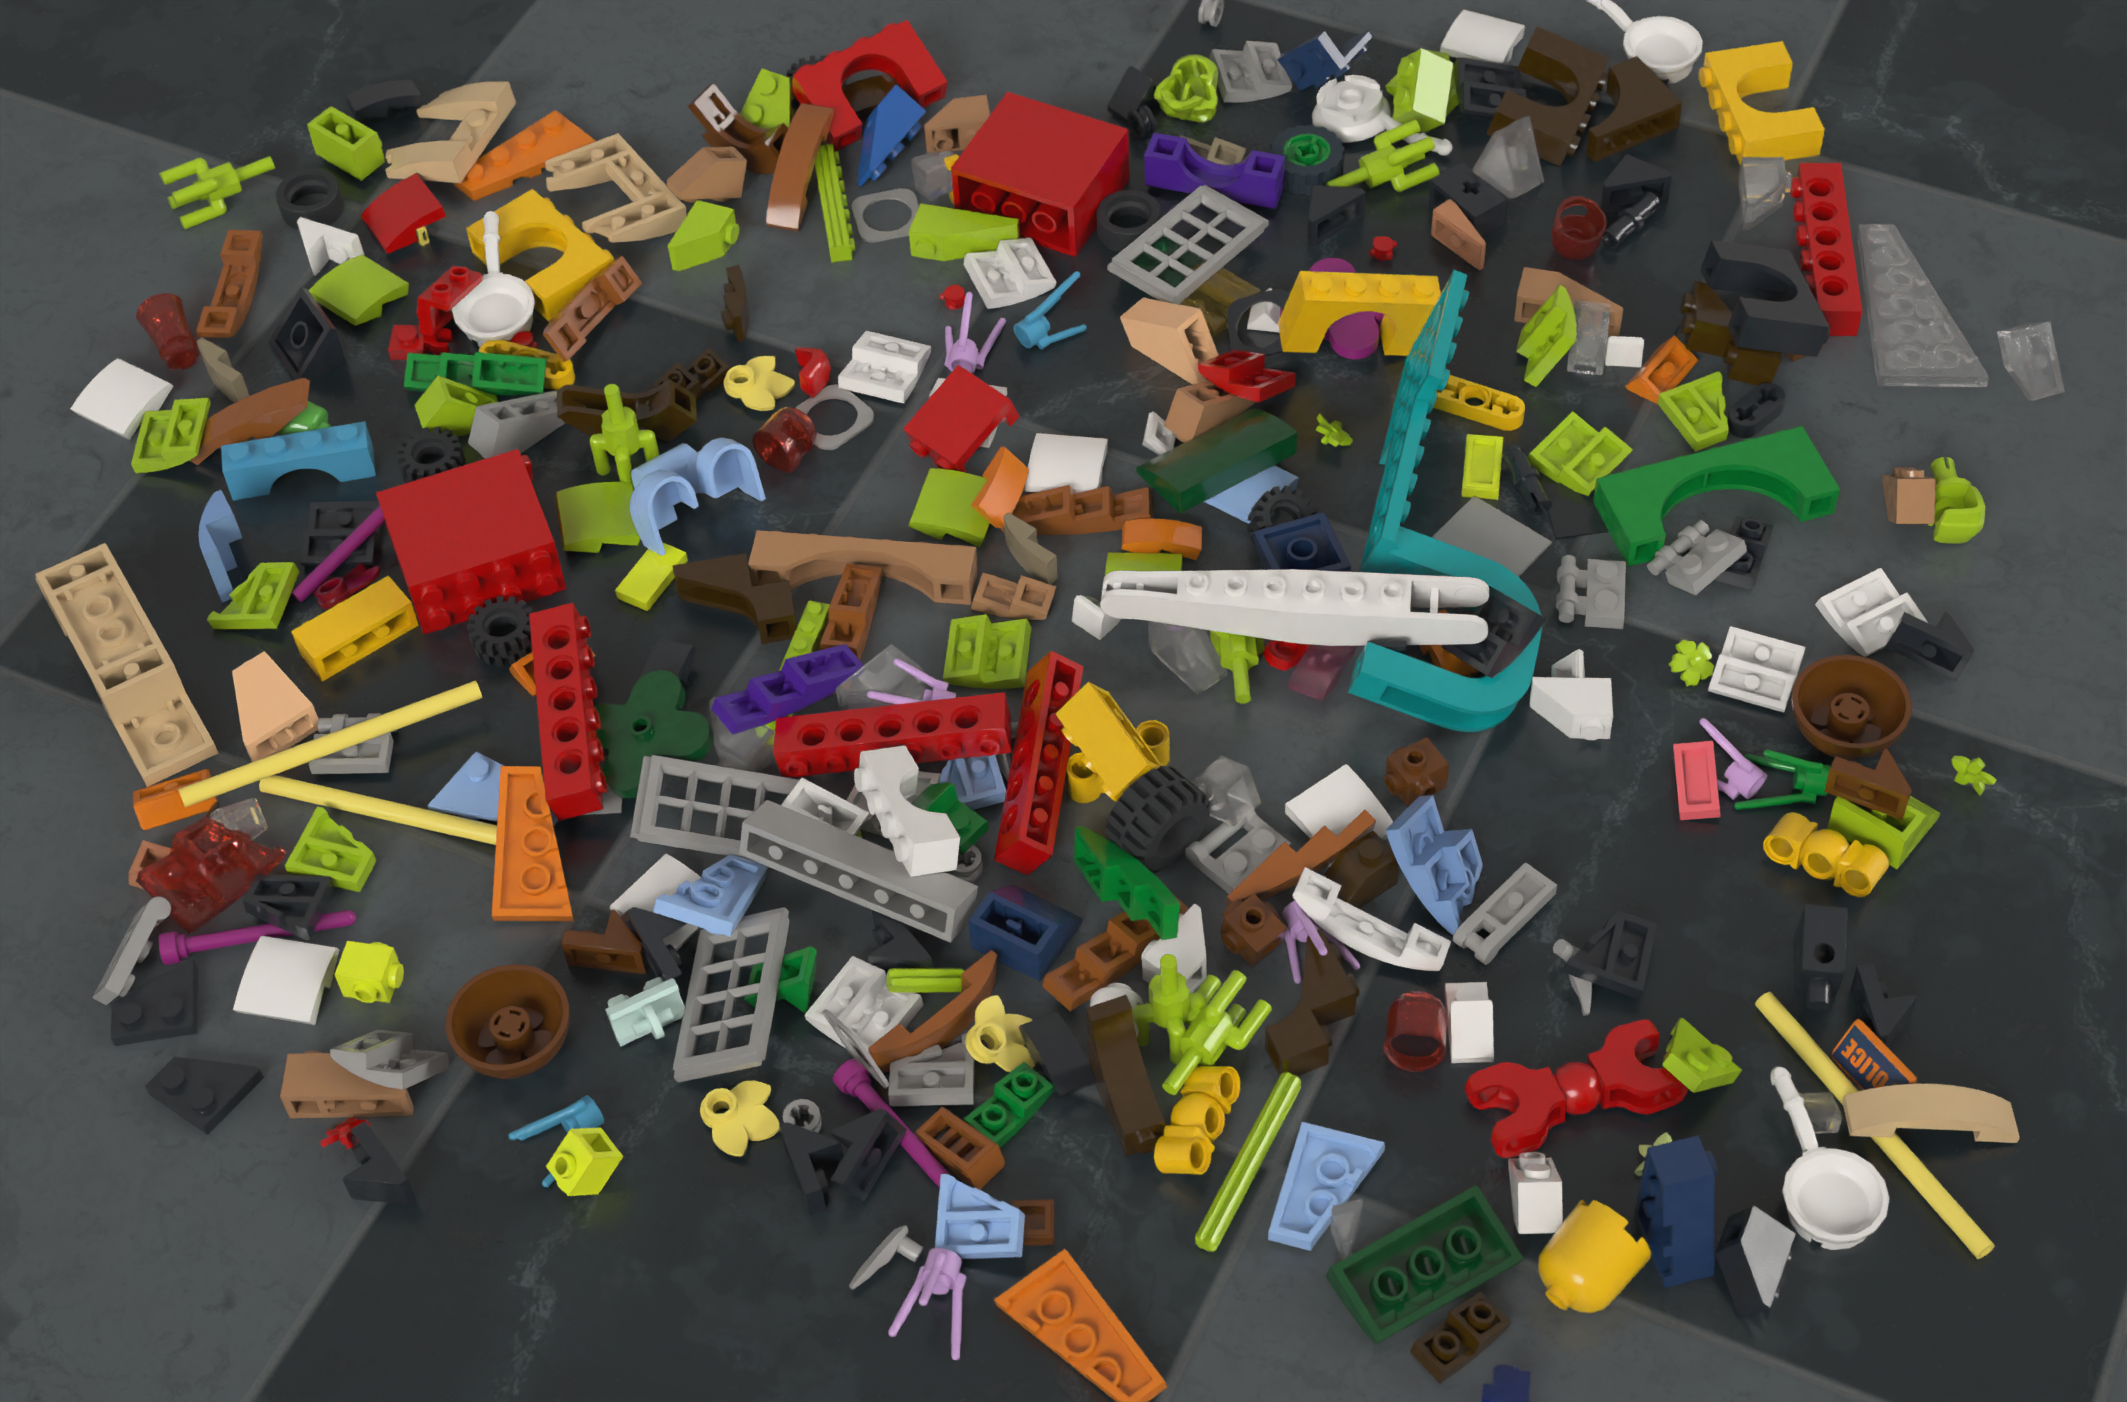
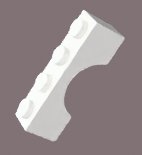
(920, 838)

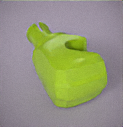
(1957, 505)

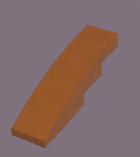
(254, 416)
(1091, 511)
(853, 608)
(1285, 865)
(1102, 960)

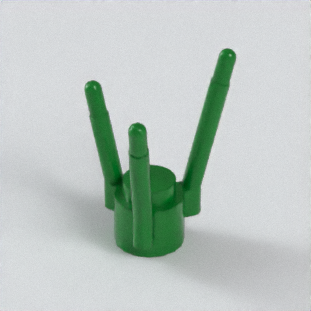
(1808, 777)

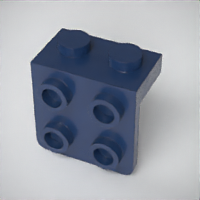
(1319, 58)

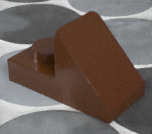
(1875, 789)
(611, 951)

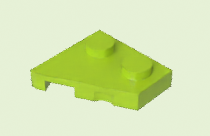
(769, 101)
(1698, 411)
(258, 600)
(331, 852)
(1697, 1060)

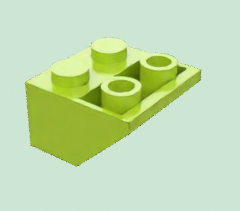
(1890, 834)

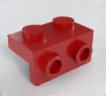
(437, 301)

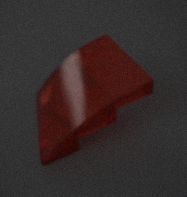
(207, 871)

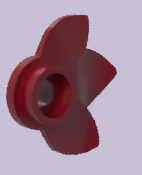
(340, 589)

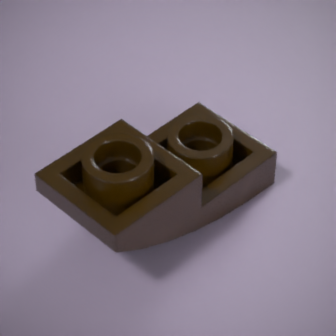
(868, 93)
(736, 304)
(700, 375)
(1461, 1337)

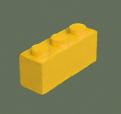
(355, 628)
(1107, 739)

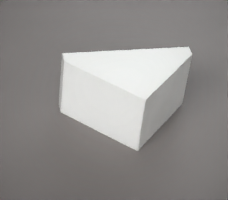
(825, 807)

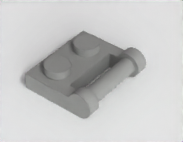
(1241, 858)

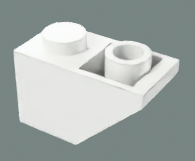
(1187, 948)
(1535, 1193)

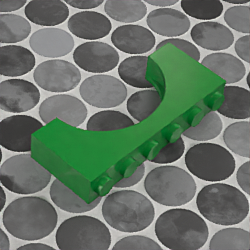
(1774, 465)

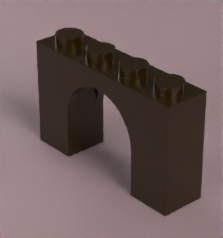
(1575, 74)

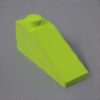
(951, 233)

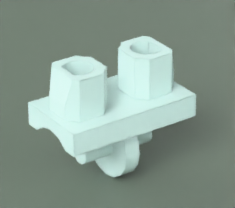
(646, 1011)

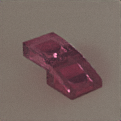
(1320, 669)

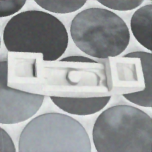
(1365, 933)

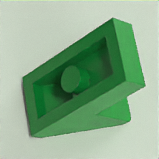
(944, 799)
(795, 979)

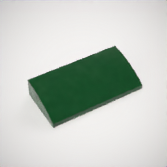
(1219, 458)
(1424, 1265)

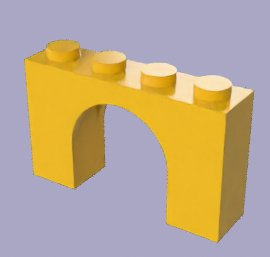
(1755, 133)
(534, 223)
(1325, 297)

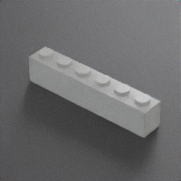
(856, 870)

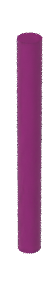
(339, 555)

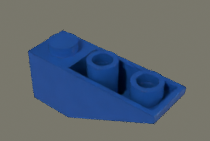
(884, 129)

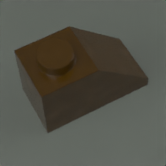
(1364, 870)

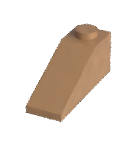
(1539, 284)
(1202, 408)
(324, 1089)

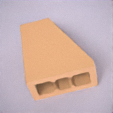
(1170, 336)
(270, 708)

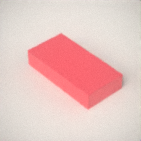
(1696, 780)

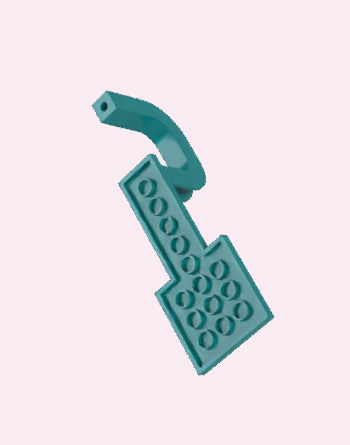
(1385, 674)

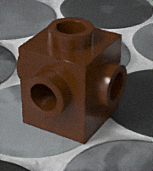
(1416, 771)
(1252, 929)

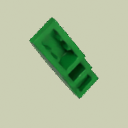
(483, 371)
(1123, 878)

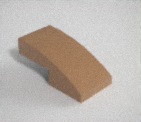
(1012, 600)

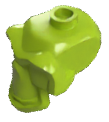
(1190, 89)

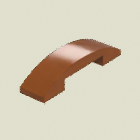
(795, 166)
(235, 286)
(589, 306)
(945, 1024)

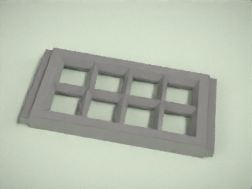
(1162, 291)
(649, 798)
(727, 1060)

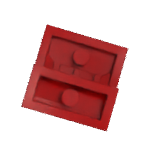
(400, 212)
(1246, 376)

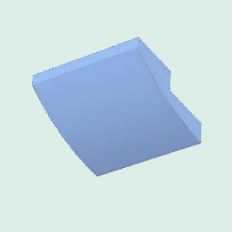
(1243, 496)

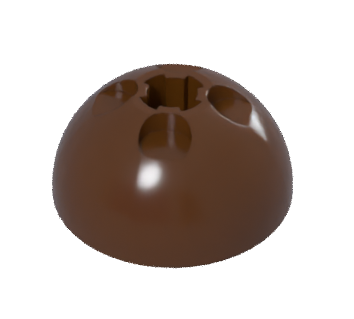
(1850, 706)
(508, 1021)

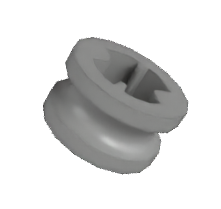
(1211, 11)
(973, 871)
(803, 1106)

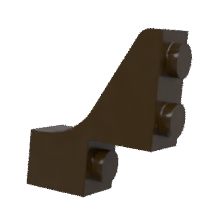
(1707, 332)
(663, 410)
(728, 586)
(1328, 995)

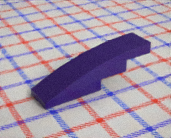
(783, 692)

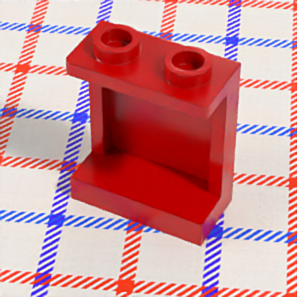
(958, 420)

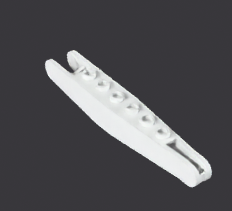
(1303, 604)

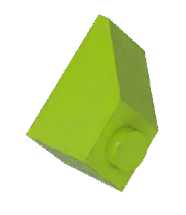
(703, 235)
(451, 406)

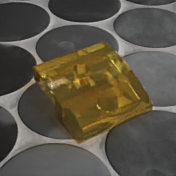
(1216, 296)

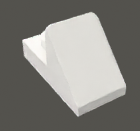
(327, 243)
(1469, 1022)

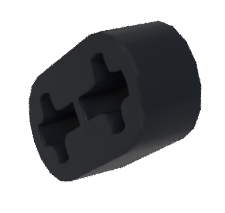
(1751, 405)

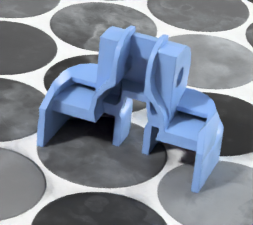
(681, 474)

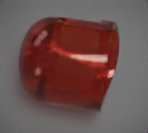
(1576, 235)
(785, 432)
(1416, 1015)

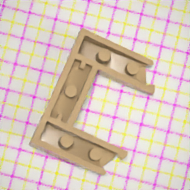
(480, 107)
(654, 206)

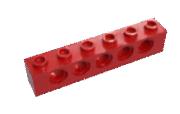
(1827, 244)
(567, 712)
(927, 728)
(1037, 766)

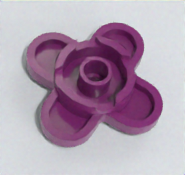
(1354, 334)

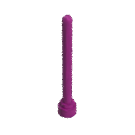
(175, 946)
(854, 1080)

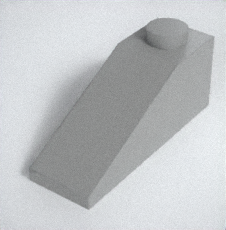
(514, 424)

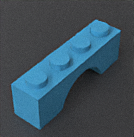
(339, 450)

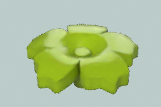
(1692, 661)

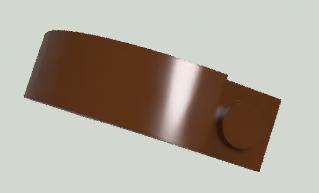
(729, 129)

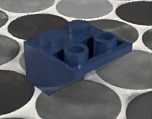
(1022, 930)

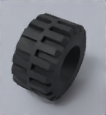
(1158, 817)

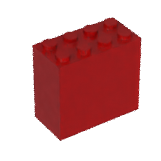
(1043, 170)
(471, 539)

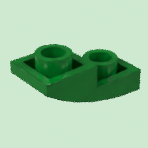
(1012, 1105)

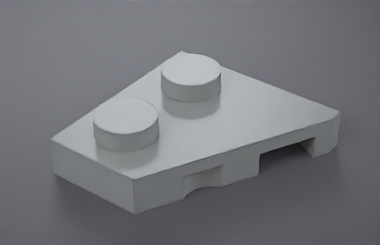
(933, 1077)

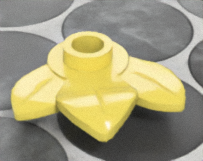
(757, 383)
(1001, 1035)
(745, 1117)

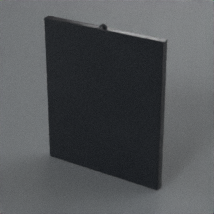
(1572, 512)

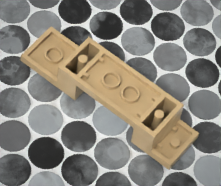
(126, 664)

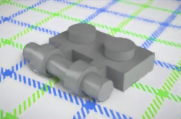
(1704, 562)
(1604, 592)
(365, 757)

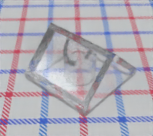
(1511, 160)

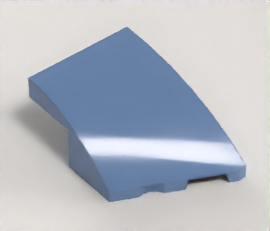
(216, 531)
(1436, 862)

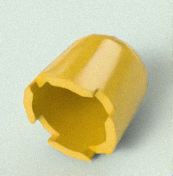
(1590, 1259)

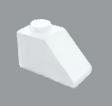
(1575, 705)

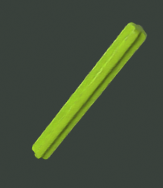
(1248, 1162)

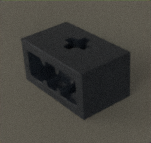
(1473, 195)

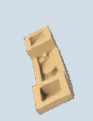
(1930, 1106)

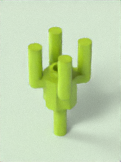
(1389, 162)
(211, 185)
(620, 437)
(1238, 655)
(1167, 1006)
(1214, 1028)

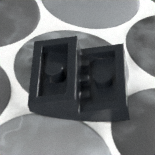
(1483, 84)
(331, 524)
(1509, 633)

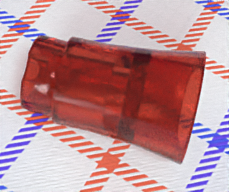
(169, 330)

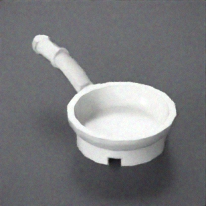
(1661, 42)
(1359, 111)
(500, 302)
(1828, 1191)

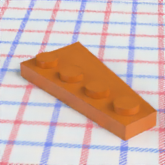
(523, 155)
(527, 857)
(1080, 1327)

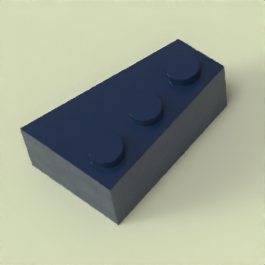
(1678, 1209)

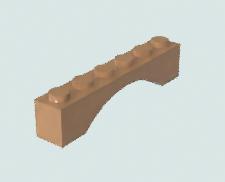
(937, 570)

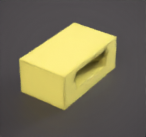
(422, 236)

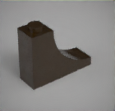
(1641, 111)
(1123, 1076)

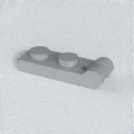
(1505, 912)
(132, 949)

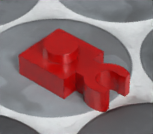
(409, 340)

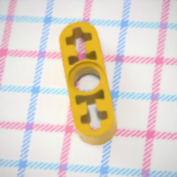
(557, 372)
(1501, 402)

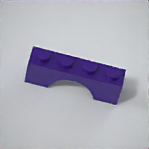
(1177, 167)

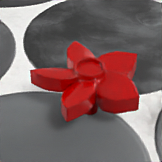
(342, 1132)

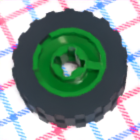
(1311, 157)

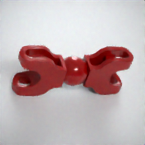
(1541, 1098)

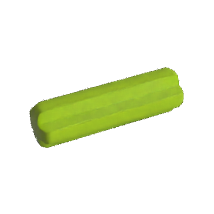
(924, 980)

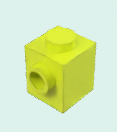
(369, 972)
(584, 1161)

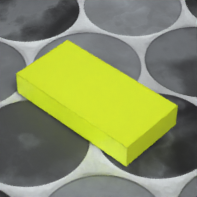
(1482, 466)
(650, 577)

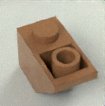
(956, 124)
(710, 174)
(1909, 496)

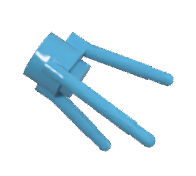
(1035, 326)
(580, 1114)

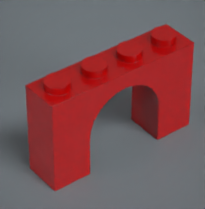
(892, 51)

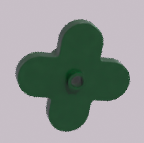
(647, 727)

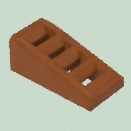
(978, 1165)

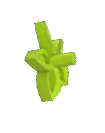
(1333, 432)
(1970, 772)

